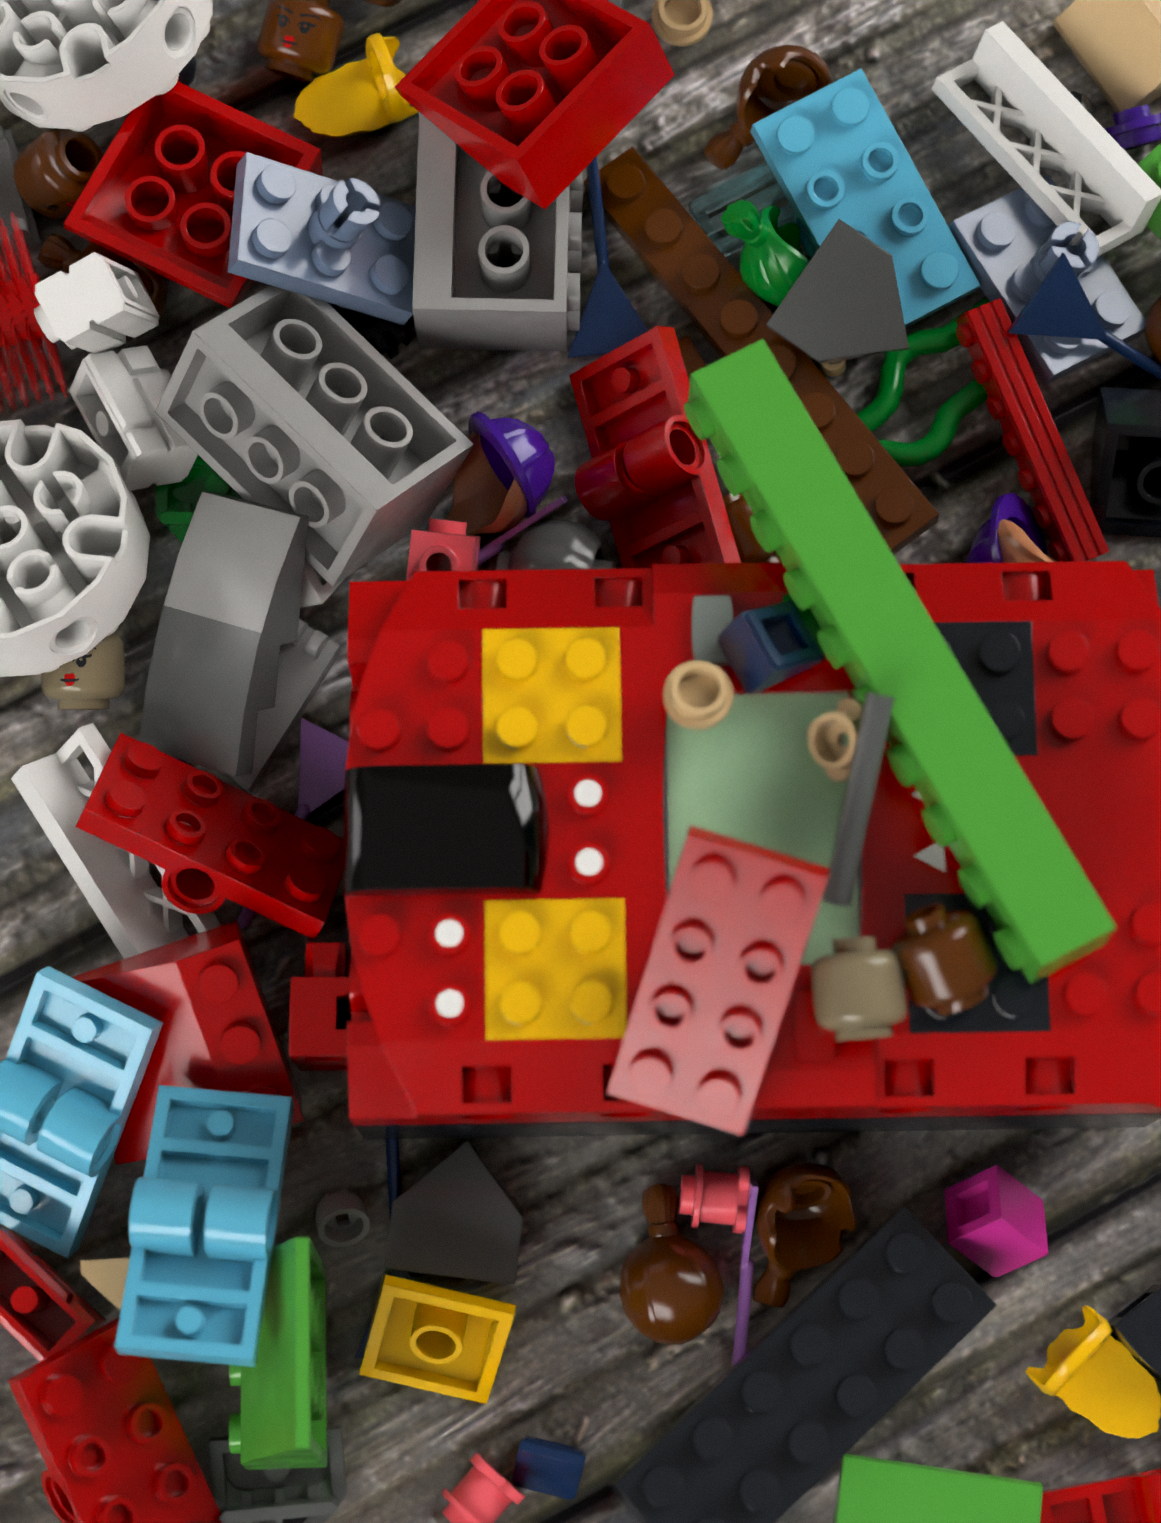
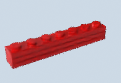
(1030, 434)

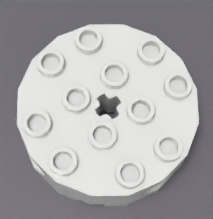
(93, 58)
(67, 547)

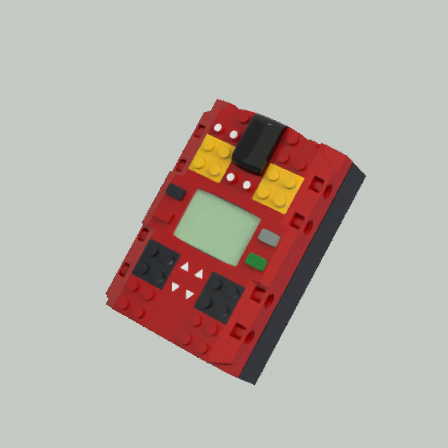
(535, 797)

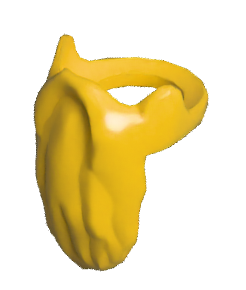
(357, 95)
(1100, 1379)

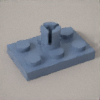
(323, 238)
(1011, 252)

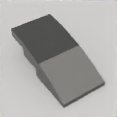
(223, 631)

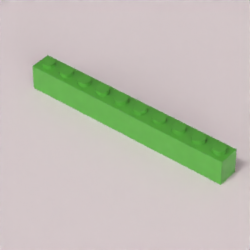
(891, 647)

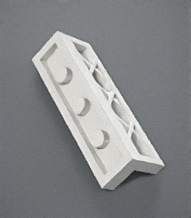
(1060, 137)
(109, 877)

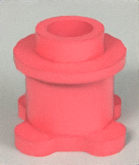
(715, 1197)
(480, 1494)

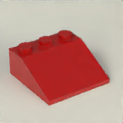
(538, 86)
(171, 187)
(212, 1030)

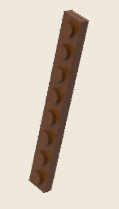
(736, 317)

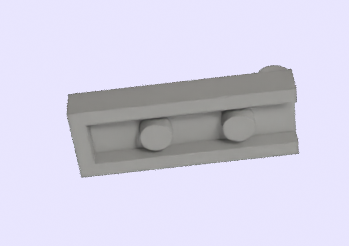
(300, 674)

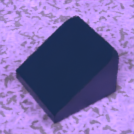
(768, 646)
(548, 1467)

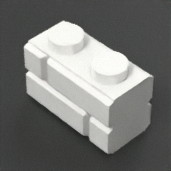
(94, 305)
(119, 406)

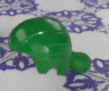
(770, 254)

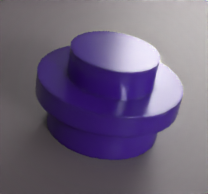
(1135, 127)

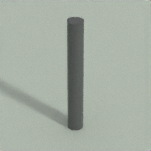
(858, 798)

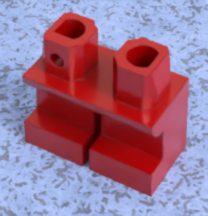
(320, 1009)

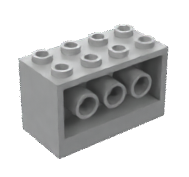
(490, 259)
(313, 425)

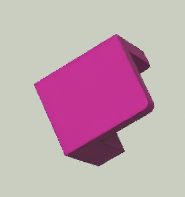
(996, 1221)

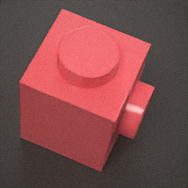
(443, 548)

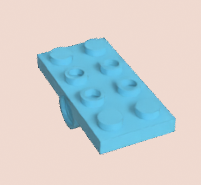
(847, 163)
(66, 1105)
(205, 1226)

